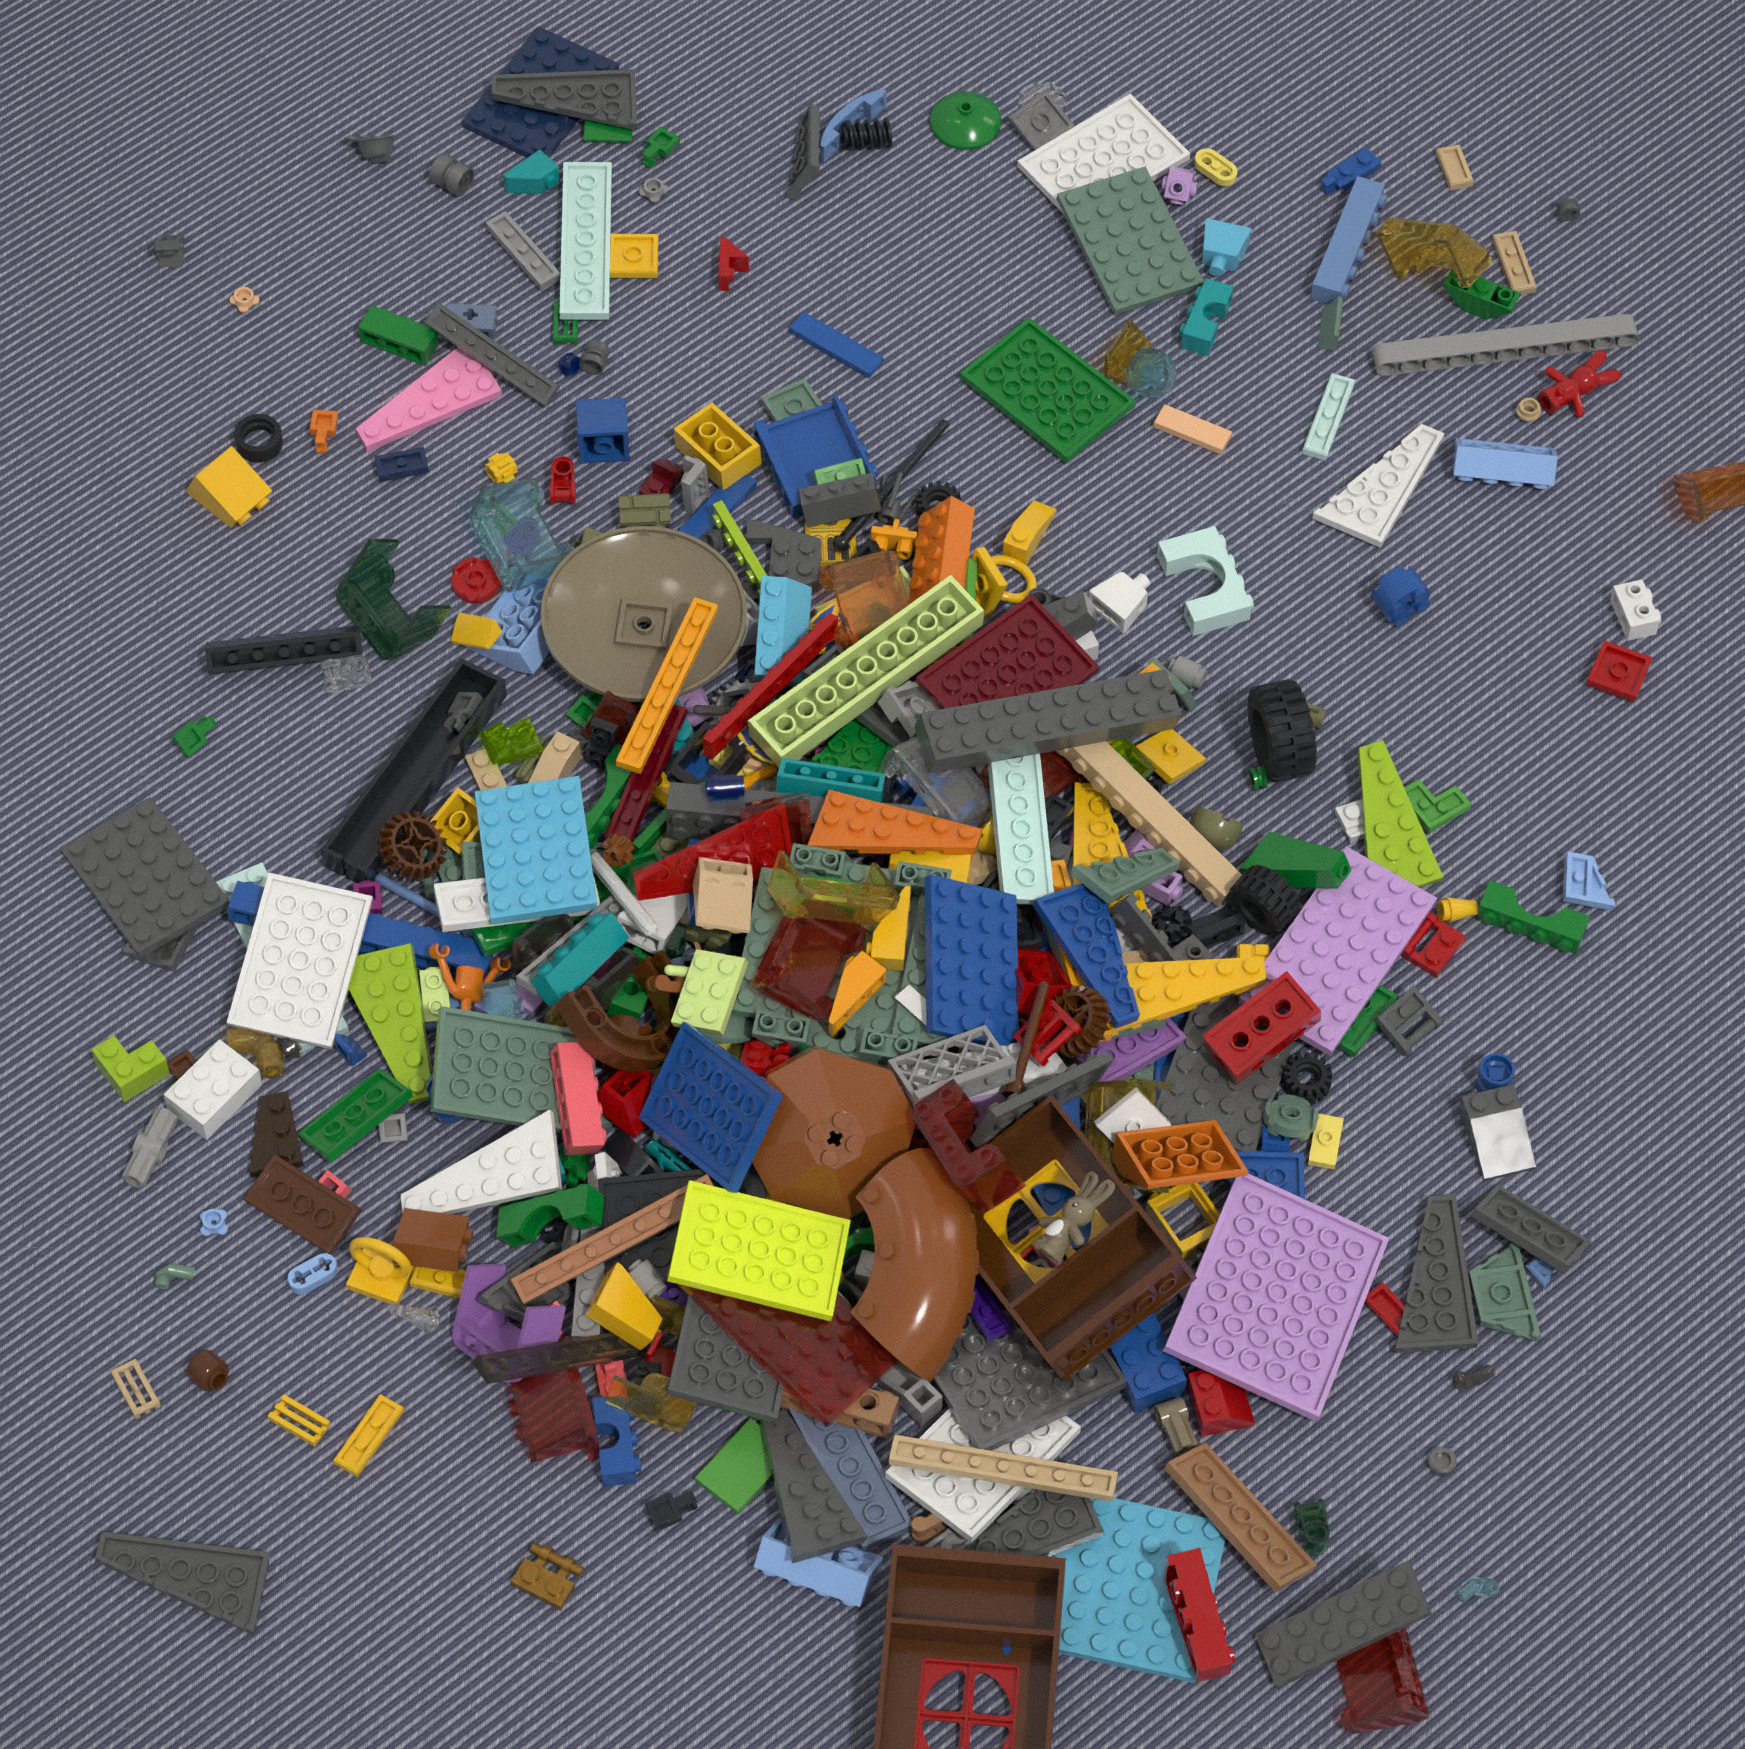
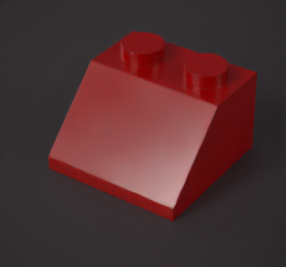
(1218, 1404)

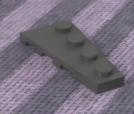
(807, 151)

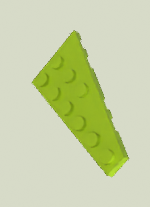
(1389, 821)

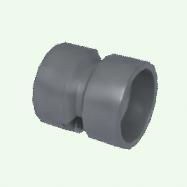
(451, 174)

